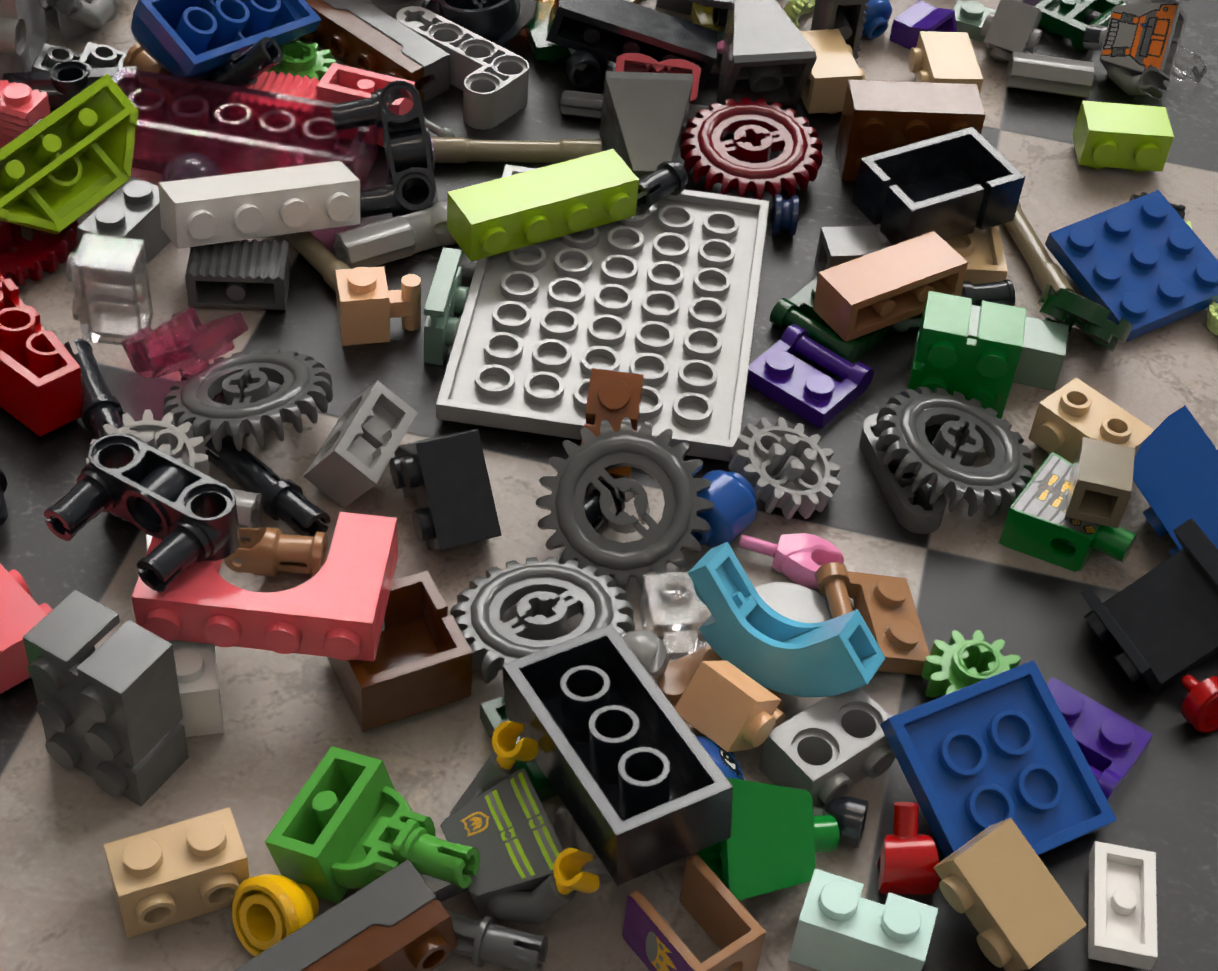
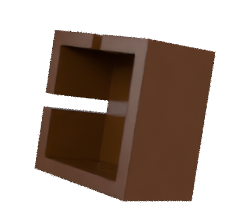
(418, 658)

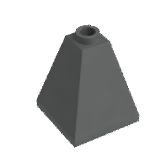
(763, 55)
(644, 117)

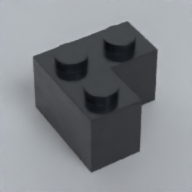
(449, 487)

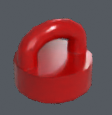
(1201, 703)

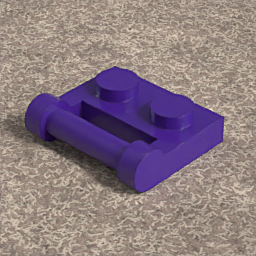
(803, 387)
(1105, 738)

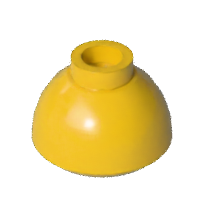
(271, 909)

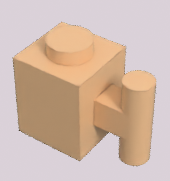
(367, 305)
(729, 706)

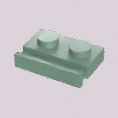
(443, 306)

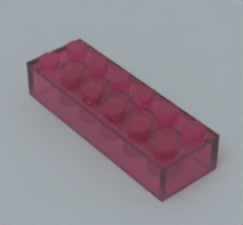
(238, 126)

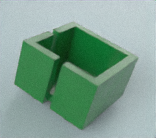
(970, 366)

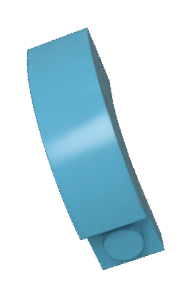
(776, 650)

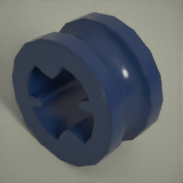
(784, 215)

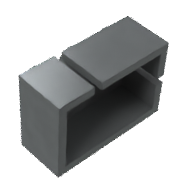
(109, 706)

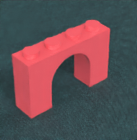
(328, 616)

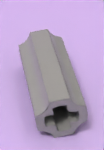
(1050, 75)

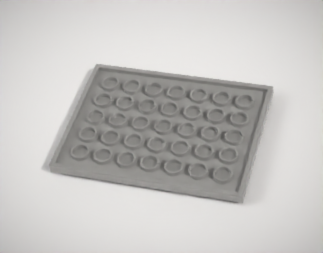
(636, 296)

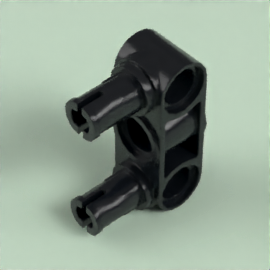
(405, 145)
(158, 496)

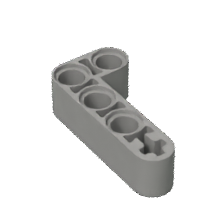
(488, 74)

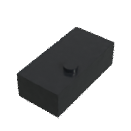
(618, 754)

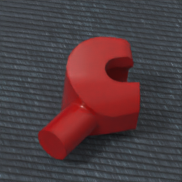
(907, 856)

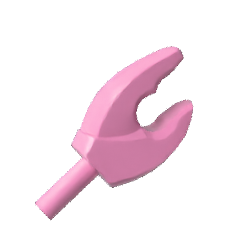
(796, 555)

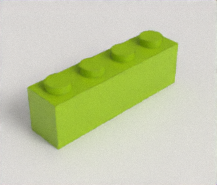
(541, 204)

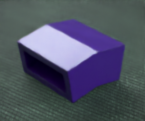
(921, 18)

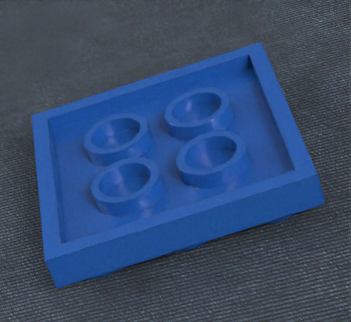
(1139, 263)
(996, 757)

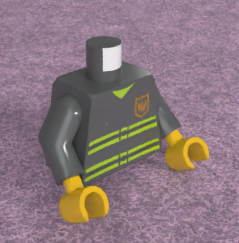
(522, 863)

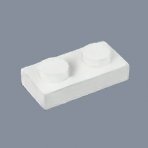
(1122, 906)

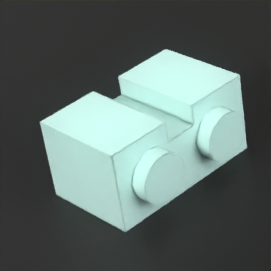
(857, 934)

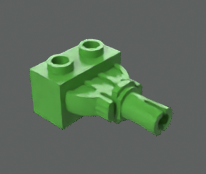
(356, 827)

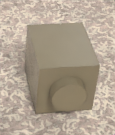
(1100, 482)

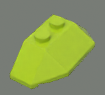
(69, 159)

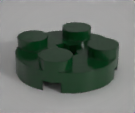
(1084, 314)

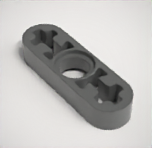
(918, 518)

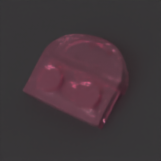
(182, 344)

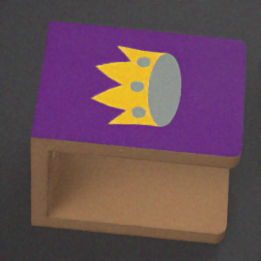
(714, 910)

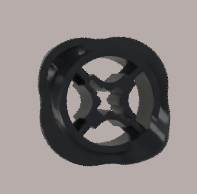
(491, 19)

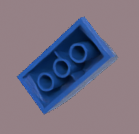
(199, 35)
(1179, 477)

